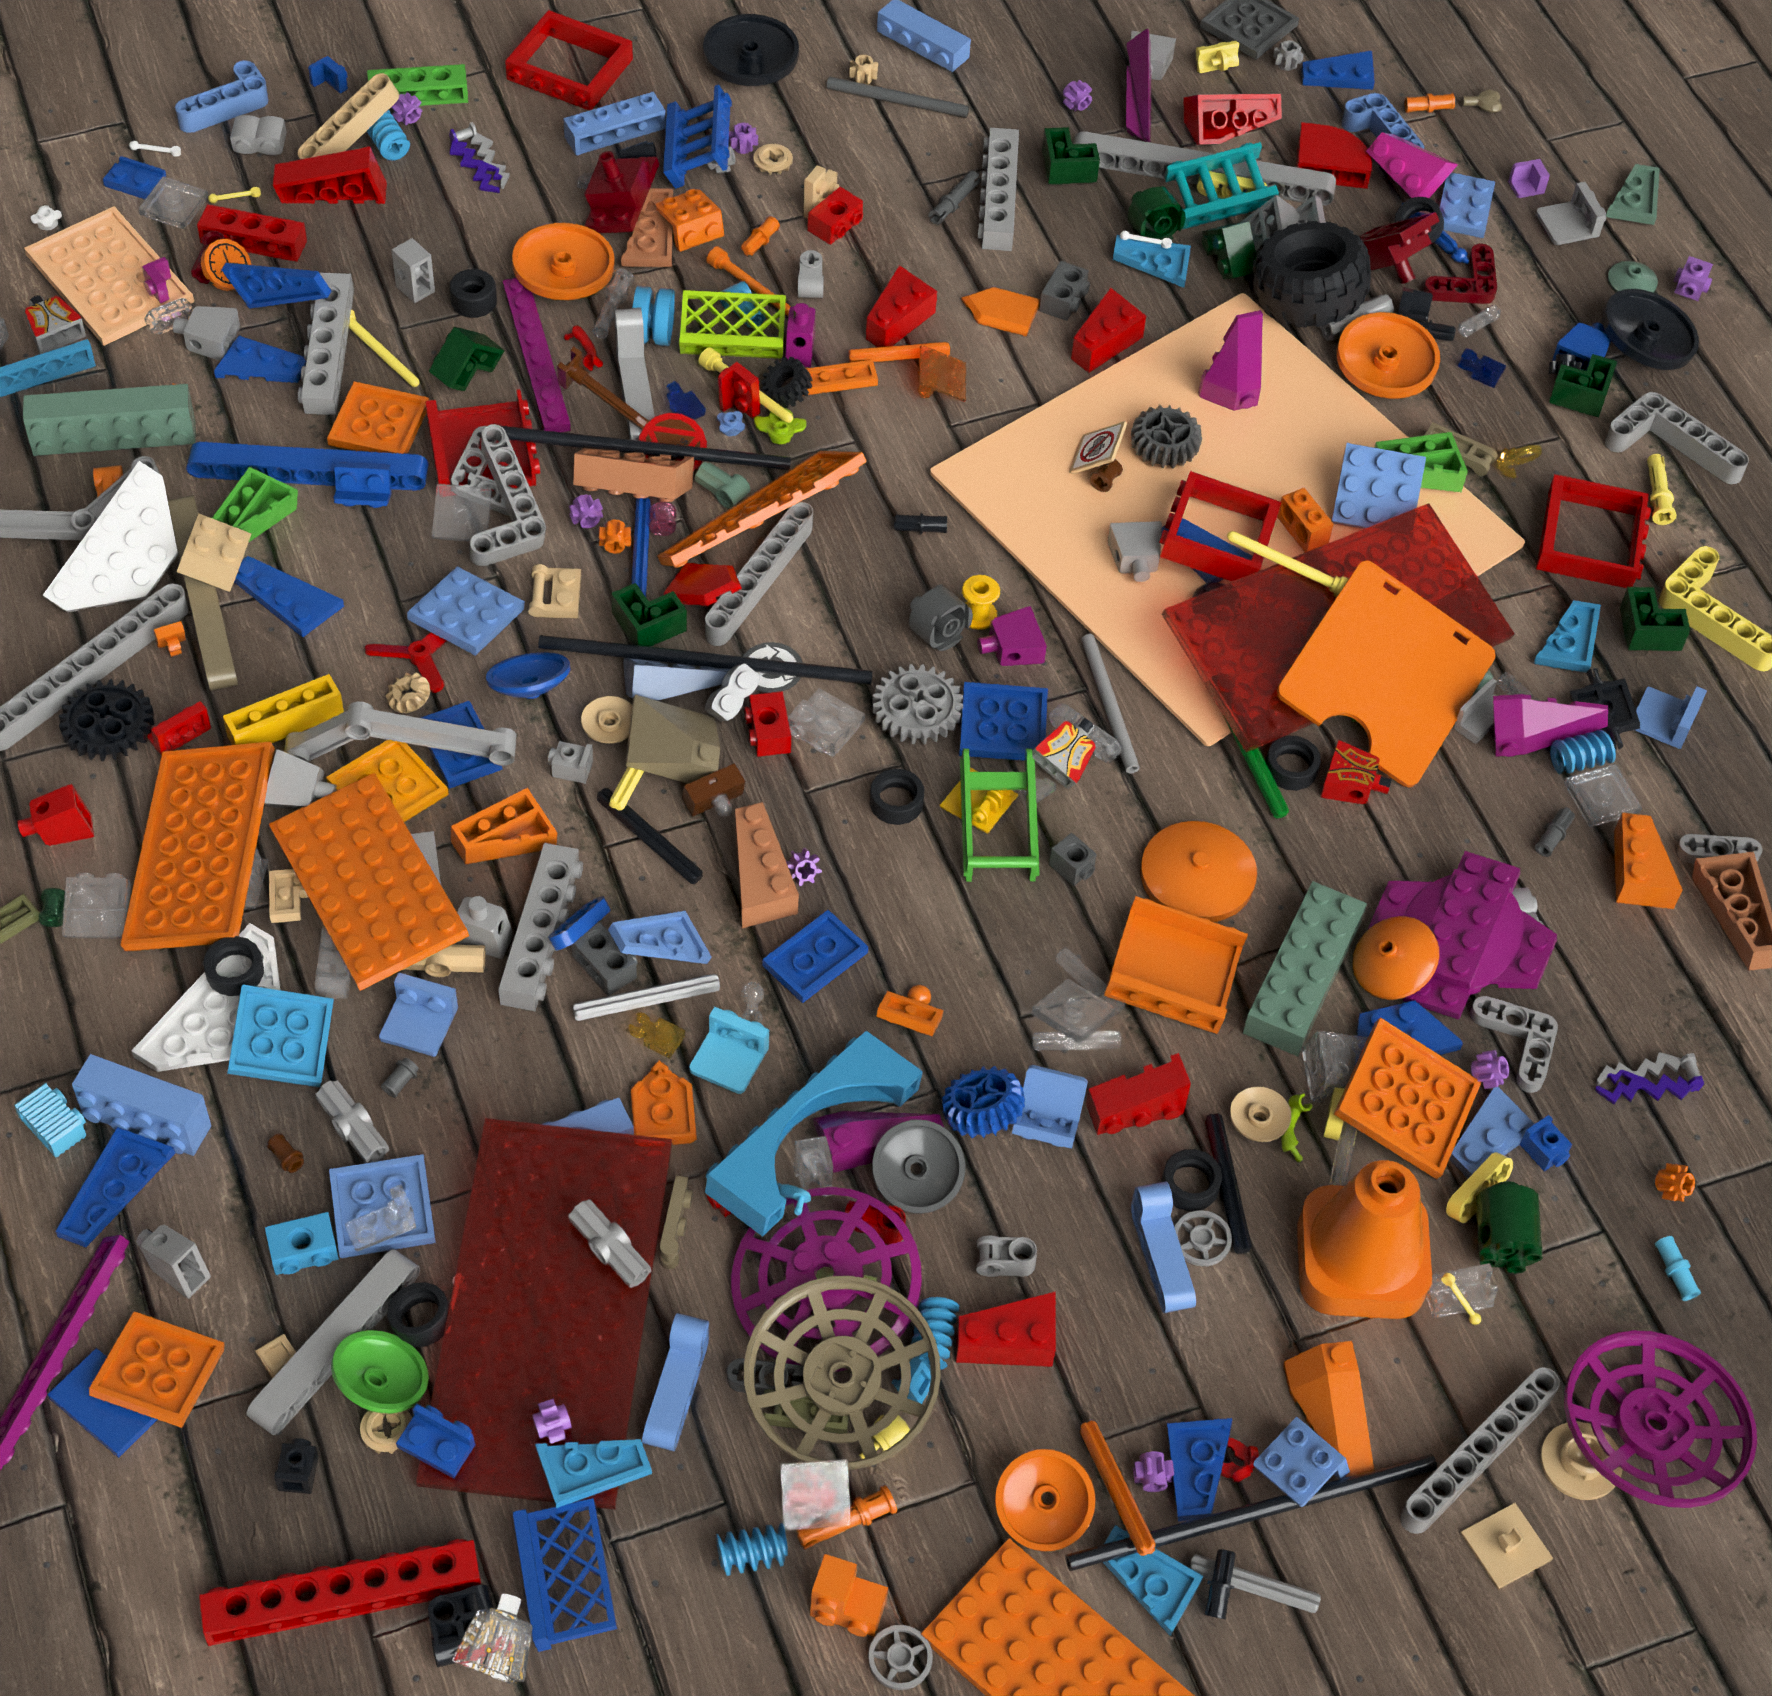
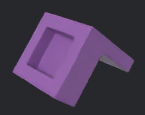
(1528, 178)

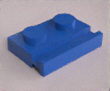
(133, 177)

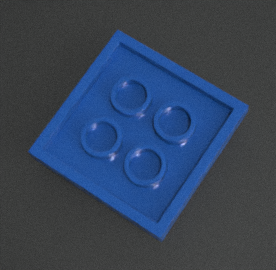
(1002, 720)

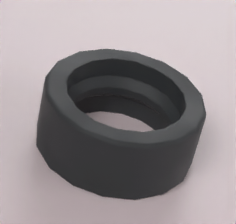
(1422, 204)
(1300, 747)
(896, 814)
(227, 947)
(1198, 1160)
(409, 1297)

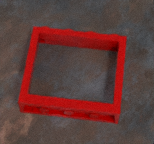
(581, 35)
(1602, 497)
(1208, 558)

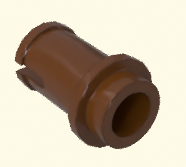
(290, 1159)

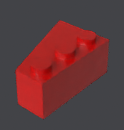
(900, 309)
(1107, 331)
(1140, 1099)
(1010, 1333)

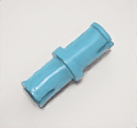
(1677, 1268)

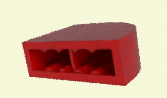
(1334, 152)

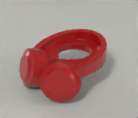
(1245, 1454)

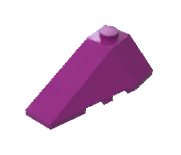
(1237, 368)
(1530, 725)
(855, 1134)

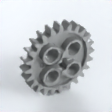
(917, 704)

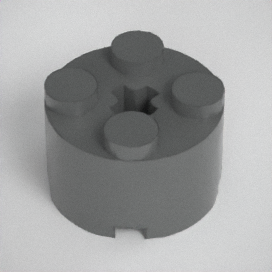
(939, 617)

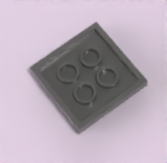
(1251, 23)

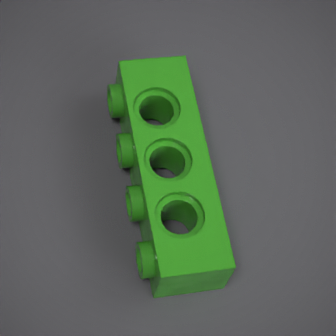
(429, 84)

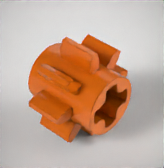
(614, 536)
(1675, 1182)

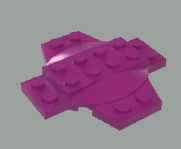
(1477, 929)

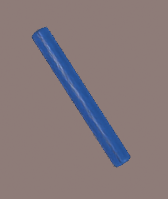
(641, 543)

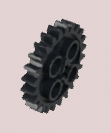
(106, 720)

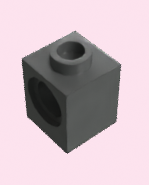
(1073, 849)

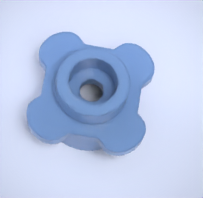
(731, 423)

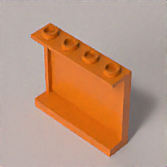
(1175, 964)

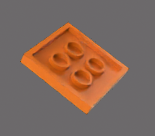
(378, 420)
(157, 1369)

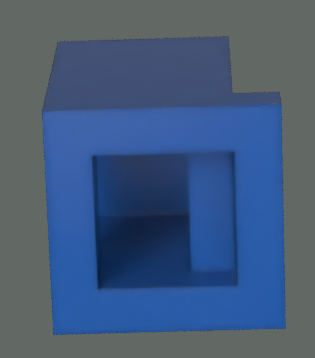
(1546, 1144)

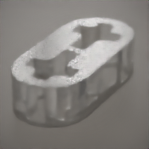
(166, 315)

